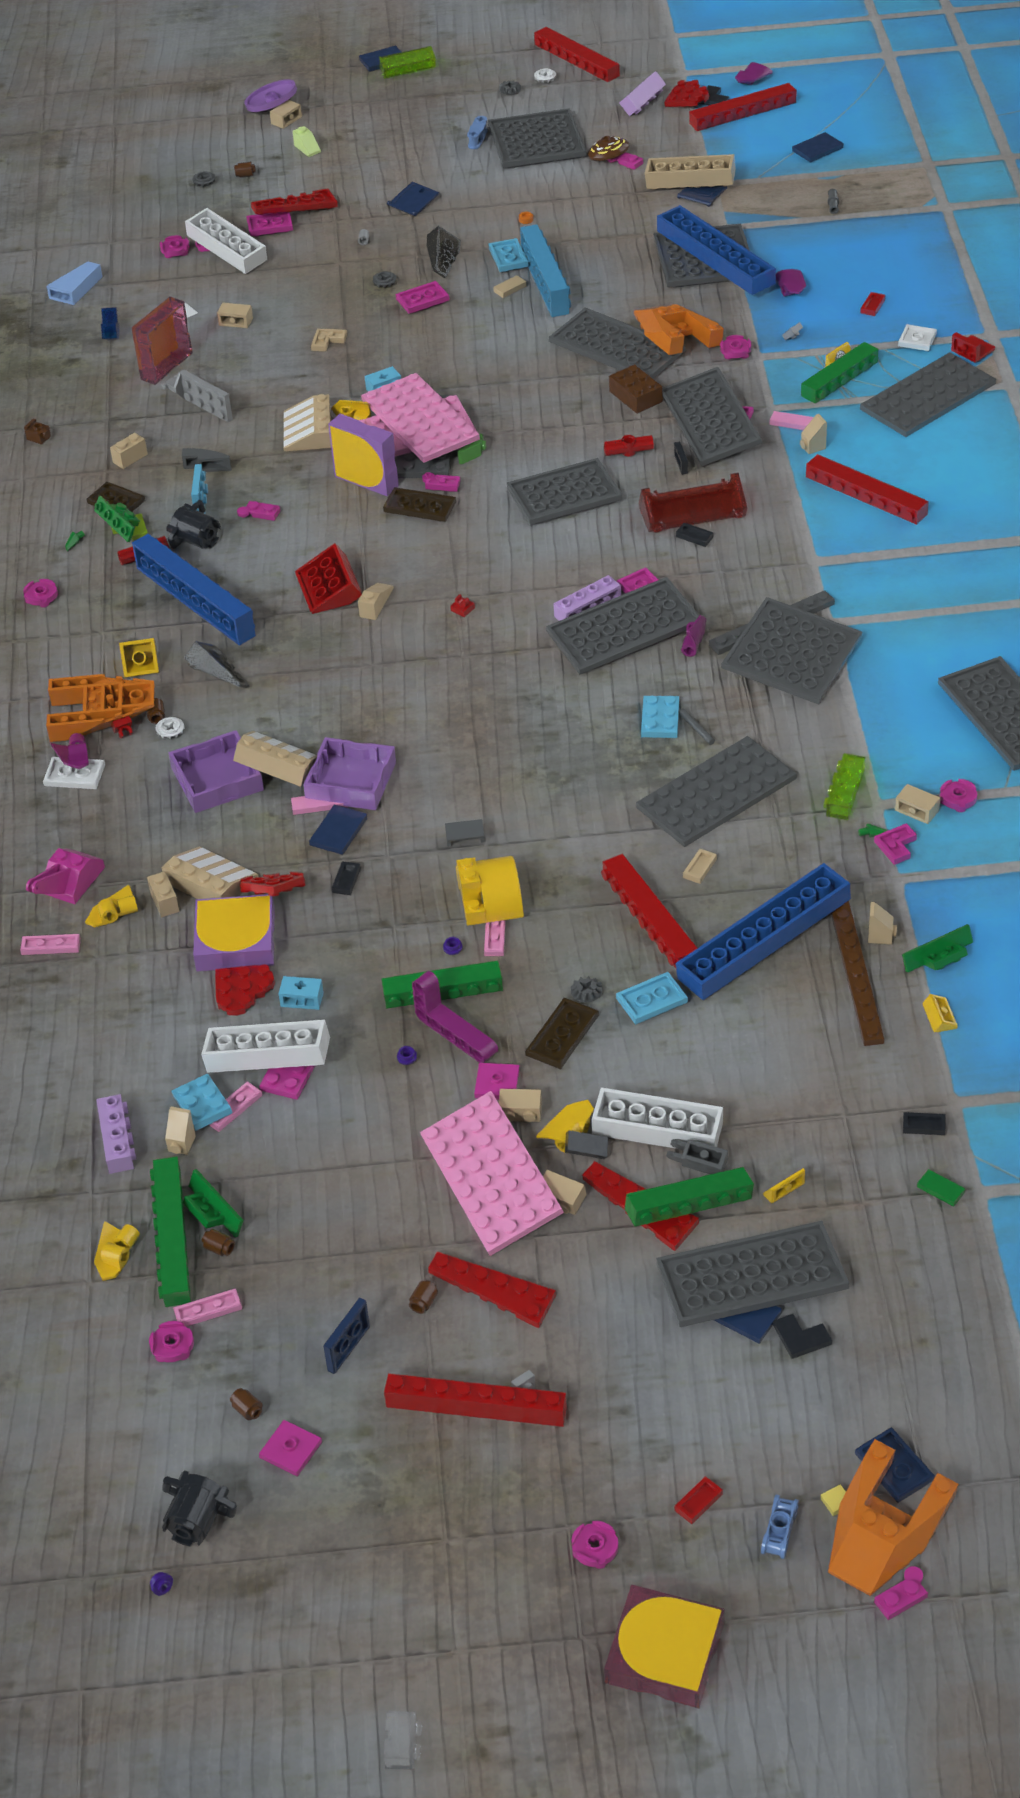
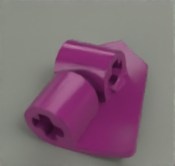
(752, 73)
(790, 281)
(694, 636)
(74, 754)

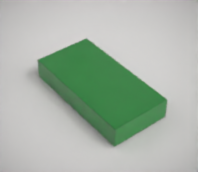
(941, 1187)

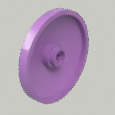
(270, 95)

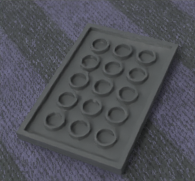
(564, 491)

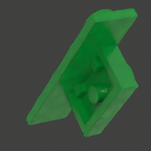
(117, 517)
(939, 951)
(210, 1206)

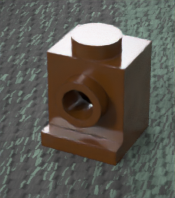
(37, 432)

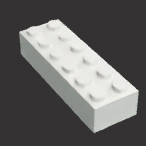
(226, 240)
(266, 1046)
(655, 1119)

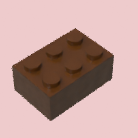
(635, 389)

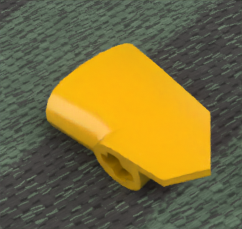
(354, 409)
(111, 908)
(573, 1118)
(114, 1249)

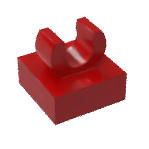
(462, 606)
(121, 725)

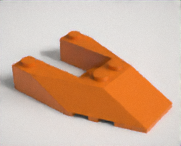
(671, 323)
(102, 700)
(875, 1537)

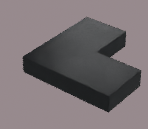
(714, 96)
(799, 1341)

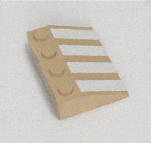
(307, 424)
(274, 757)
(205, 874)

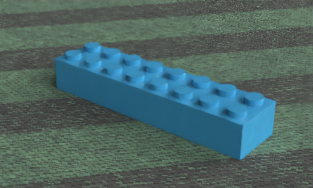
(545, 271)

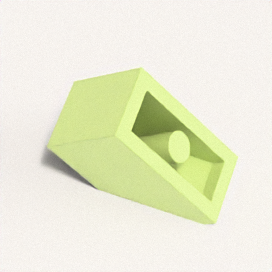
(305, 141)

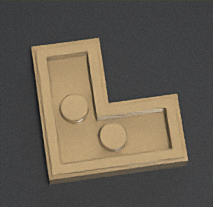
(325, 336)

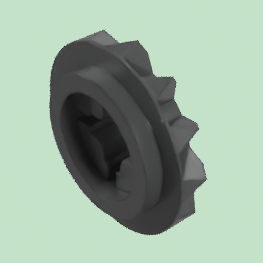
(509, 87)
(203, 178)
(384, 279)
(586, 995)

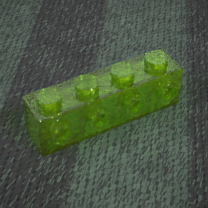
(407, 62)
(845, 786)

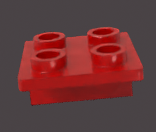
(970, 347)

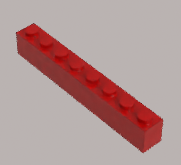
(577, 54)
(742, 106)
(867, 489)
(647, 909)
(475, 1400)

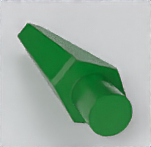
(74, 539)
(871, 830)

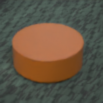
(526, 217)

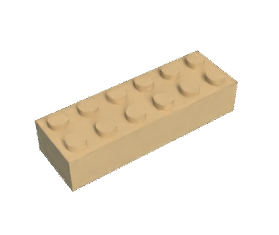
(690, 171)

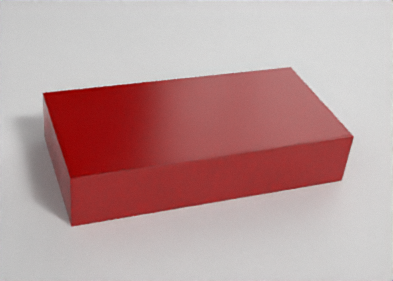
(872, 304)
(698, 1500)

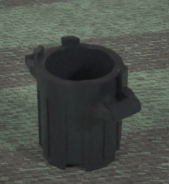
(193, 527)
(194, 1507)

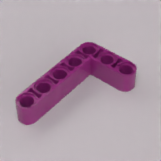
(446, 1022)

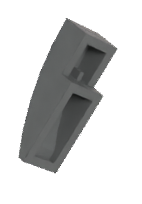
(210, 460)

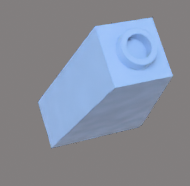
(75, 284)

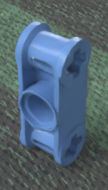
(477, 132)
(777, 1538)

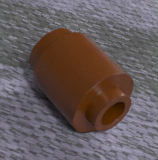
(245, 169)
(157, 712)
(218, 1242)
(423, 1296)
(246, 1404)

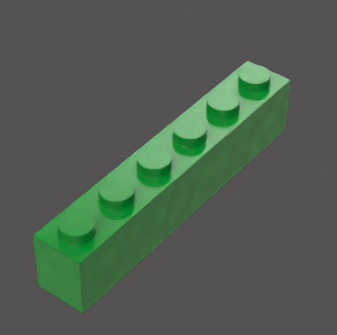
(839, 372)
(453, 983)
(689, 1196)

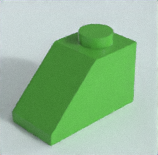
(471, 450)

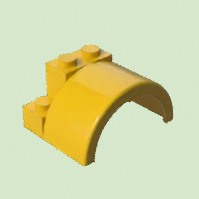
(499, 887)

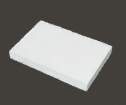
(65, 776)

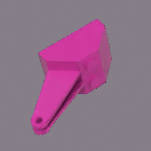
(67, 875)

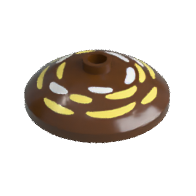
(608, 148)

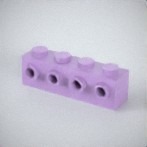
(642, 93)
(587, 597)
(115, 1133)

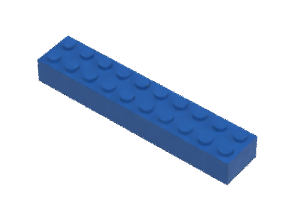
(716, 250)
(194, 589)
(763, 931)

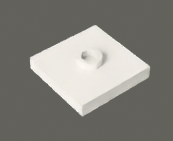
(917, 337)

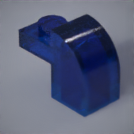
(110, 326)

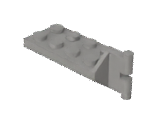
(201, 394)

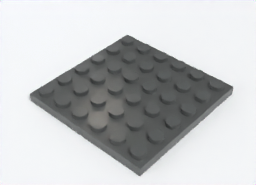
(536, 138)
(683, 268)
(792, 650)

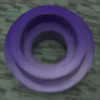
(452, 946)
(406, 1055)
(161, 1583)

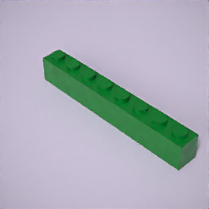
(171, 1232)

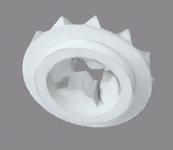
(545, 75)
(168, 723)

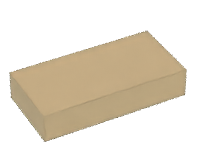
(510, 286)
(699, 866)

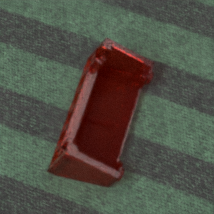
(693, 504)

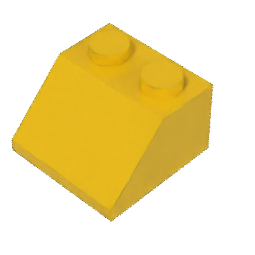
(139, 657)

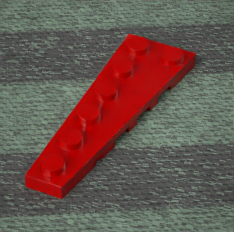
(317, 200)
(615, 1187)
(523, 1298)

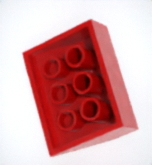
(328, 581)

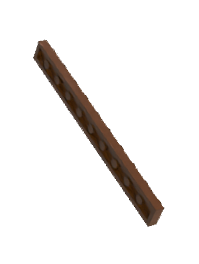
(857, 976)

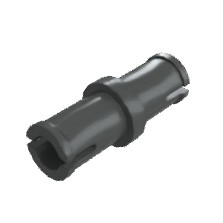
(833, 201)

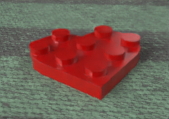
(686, 94)
(272, 884)
(241, 986)

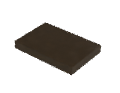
(115, 494)

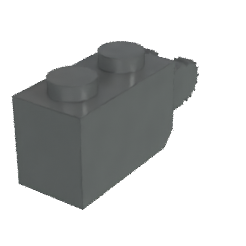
(699, 1156)

